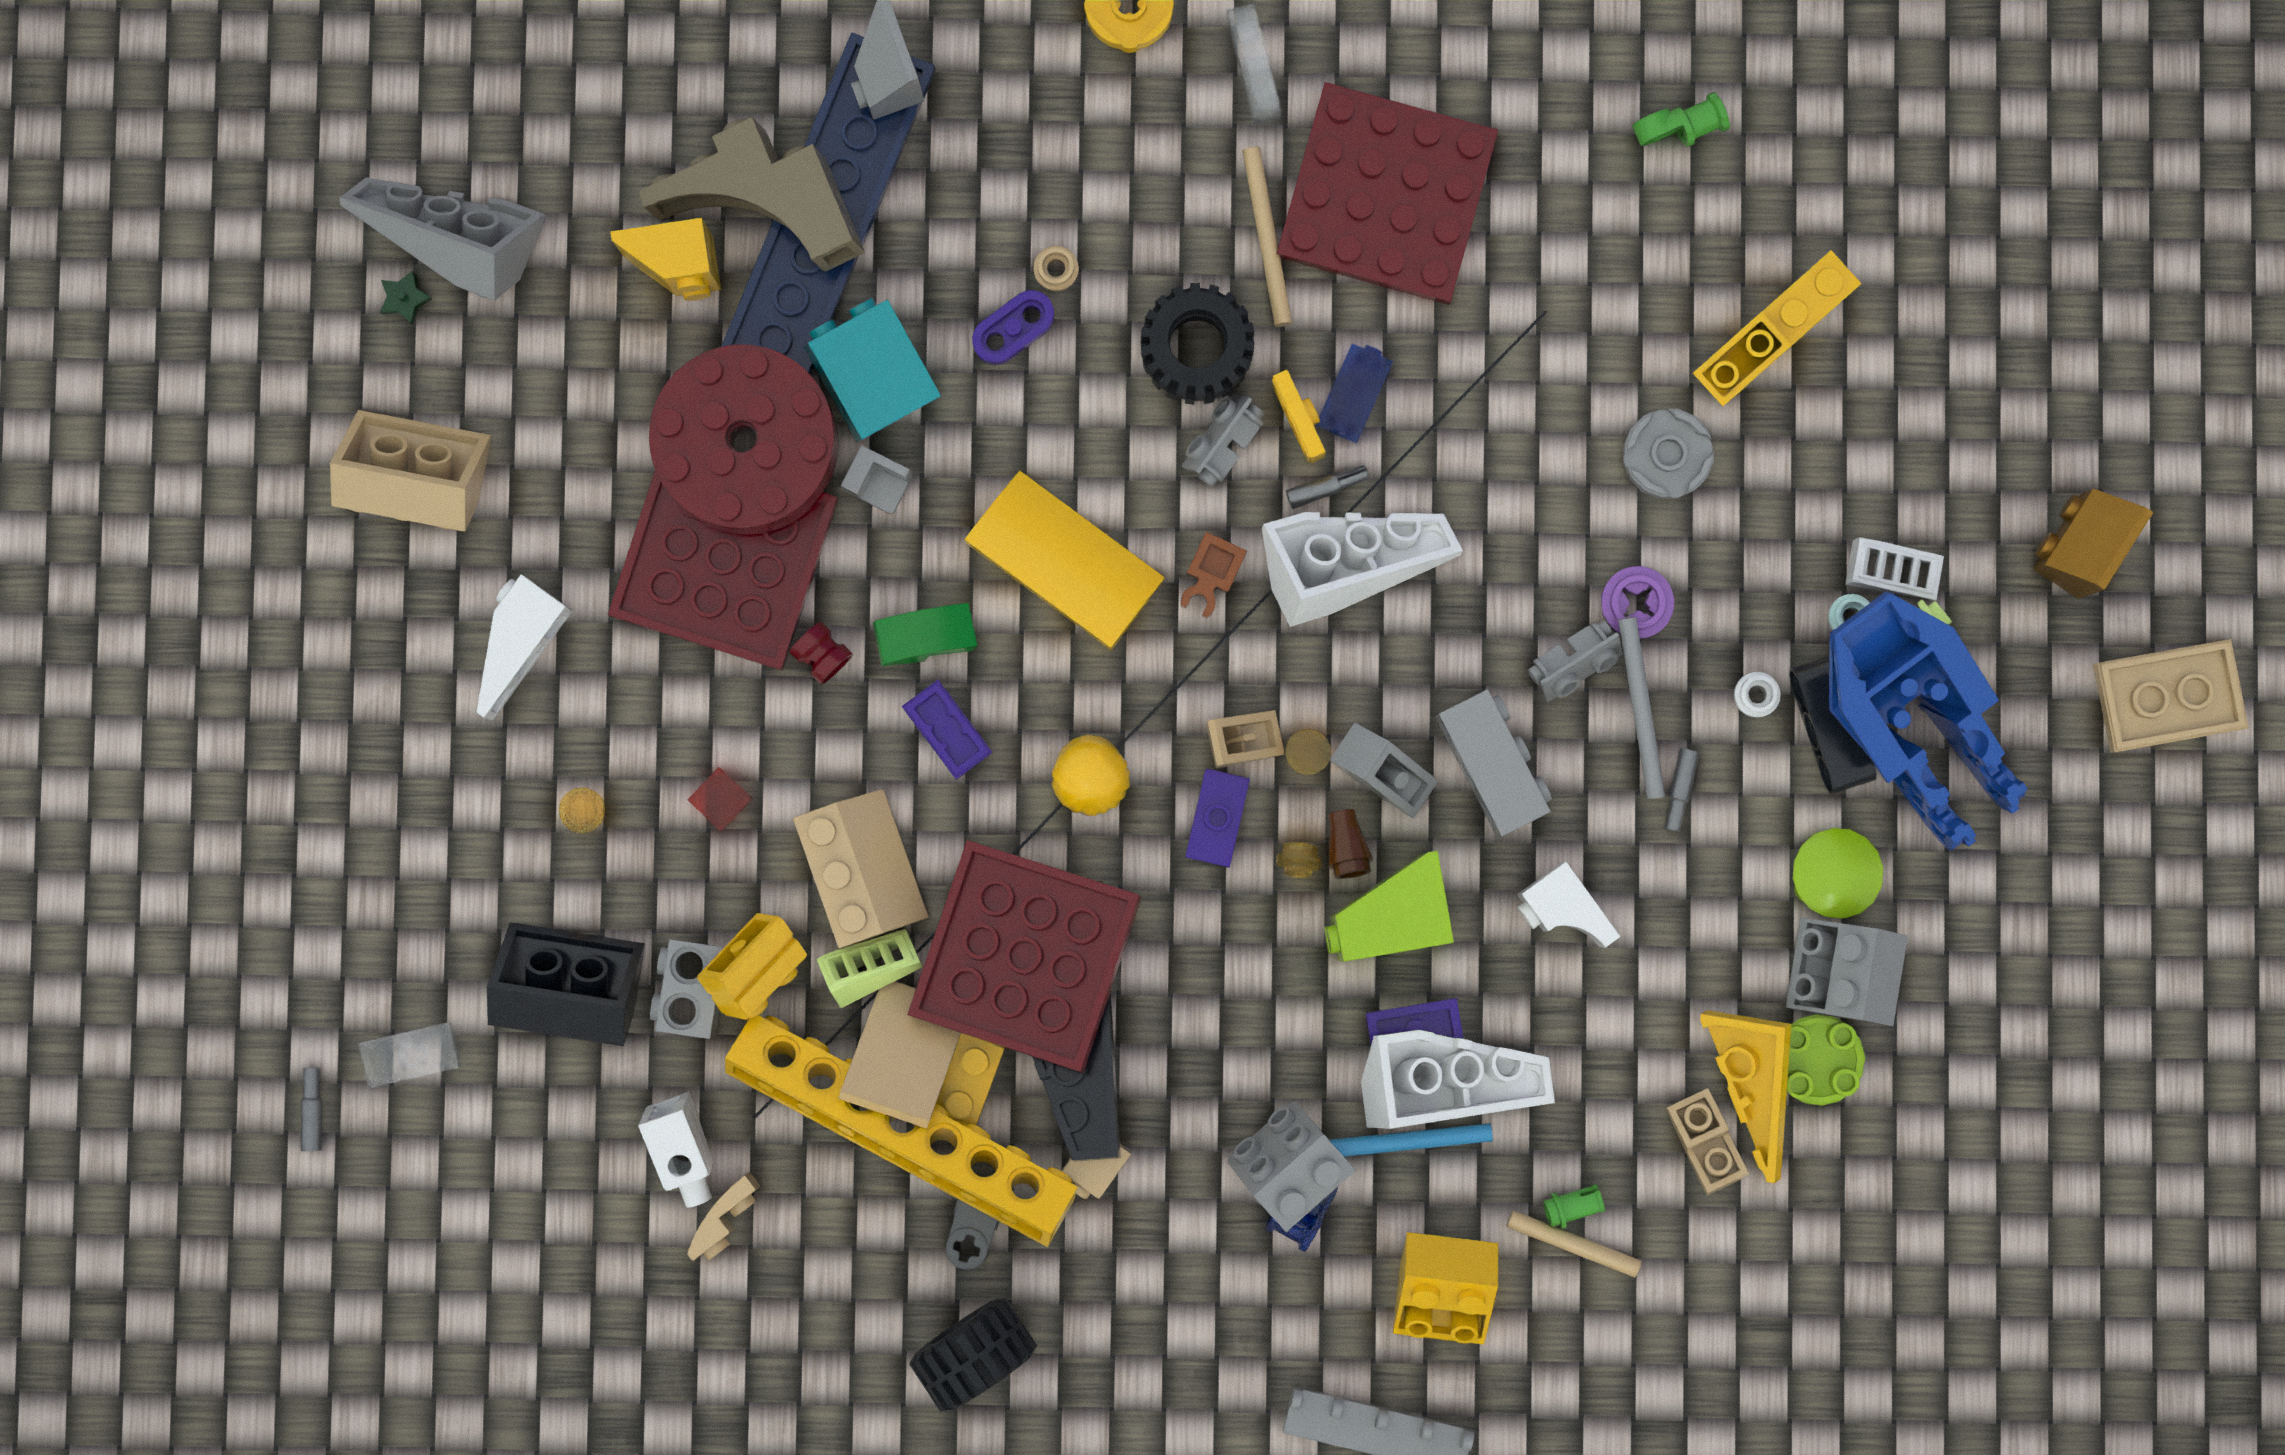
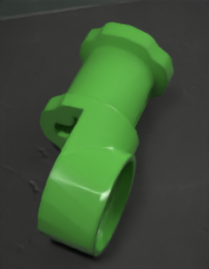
(1687, 123)

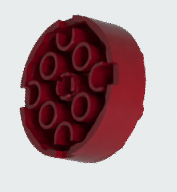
(713, 403)

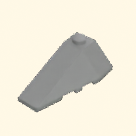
(461, 240)

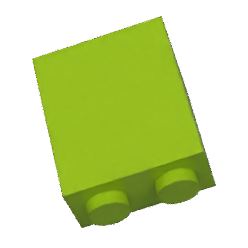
(1394, 915)

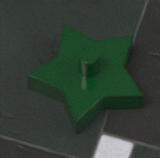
(403, 297)

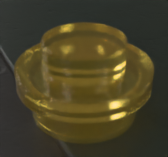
(1308, 752)
(582, 810)
(1299, 859)

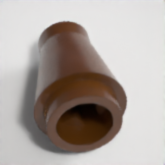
(1347, 846)

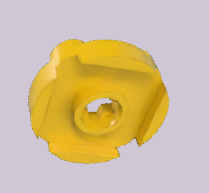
(1129, 30)

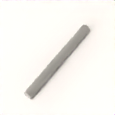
(1641, 707)

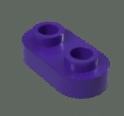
(1012, 327)

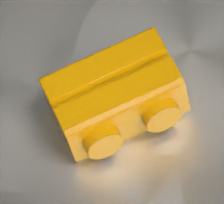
(752, 967)

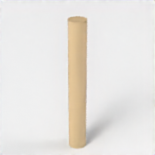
(1573, 1243)

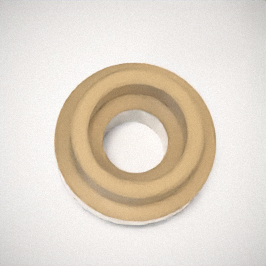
(1056, 254)

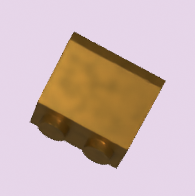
(2090, 542)

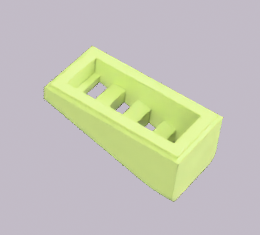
(849, 959)

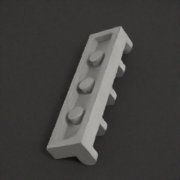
(1371, 1427)

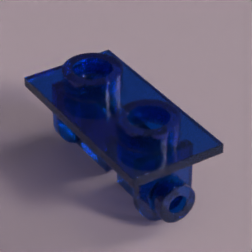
(1354, 392)

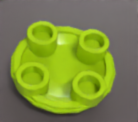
(1837, 873)
(1824, 1060)

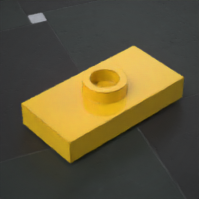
(1300, 416)

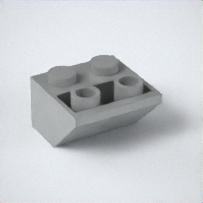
(1847, 971)

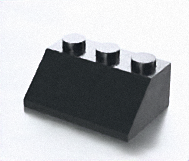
(565, 984)

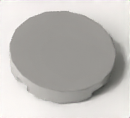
(1668, 454)

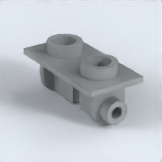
(1231, 423)
(1561, 674)

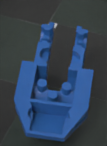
(1883, 663)

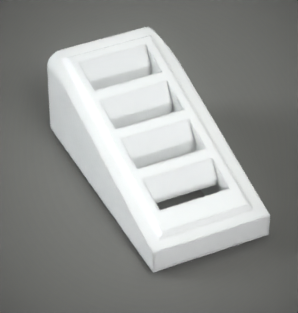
(1859, 560)

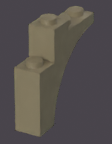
(750, 177)

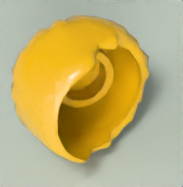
(1090, 775)

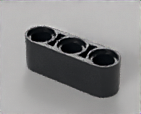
(1837, 754)

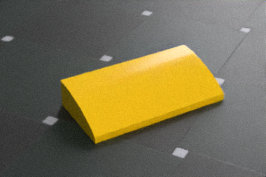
(1064, 560)

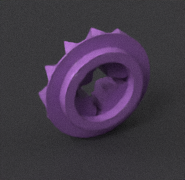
(1634, 581)

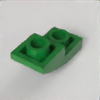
(924, 633)

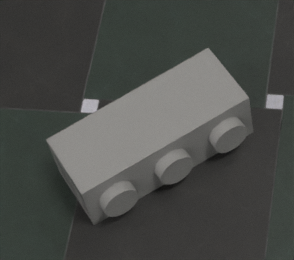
(1494, 762)

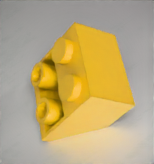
(1446, 1288)

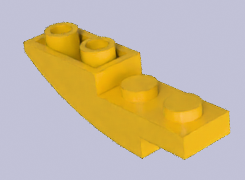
(1777, 328)

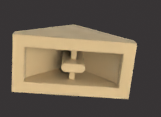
(1244, 738)

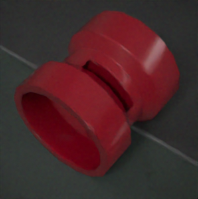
(821, 652)

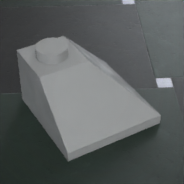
(885, 66)

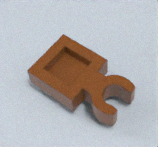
(1214, 567)

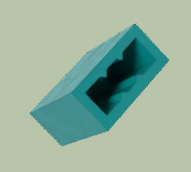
(870, 368)

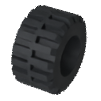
(1204, 306)
(973, 1355)

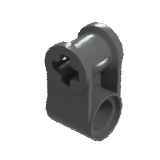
(974, 1223)

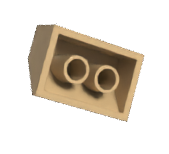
(409, 470)
(860, 868)

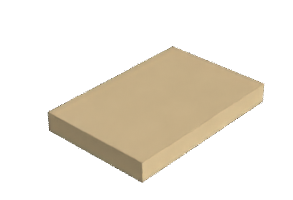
(2170, 696)
(899, 1060)

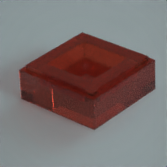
(720, 799)

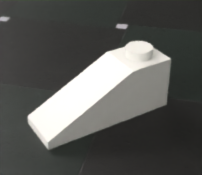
(518, 636)

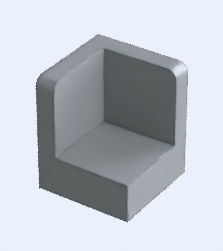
(876, 480)

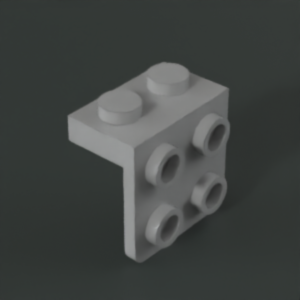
(1289, 1165)

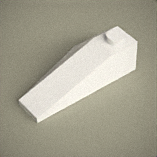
(1338, 561)
(1438, 1078)

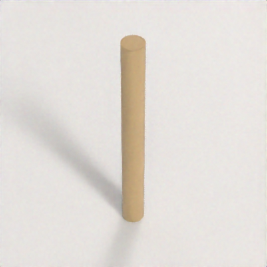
(1267, 236)

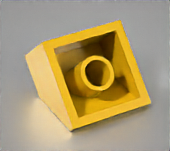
(674, 255)

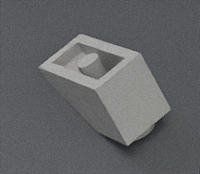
(1384, 769)

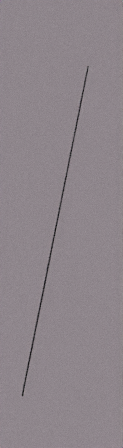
(1212, 651)

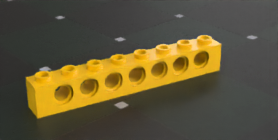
(911, 1151)

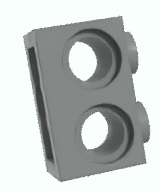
(678, 986)

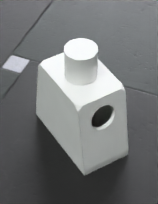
(674, 1130)

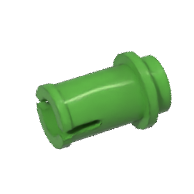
(1573, 1206)

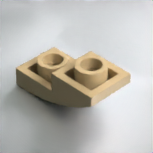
(1707, 1141)
(712, 1232)

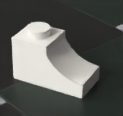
(1563, 901)

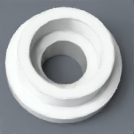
(1766, 684)

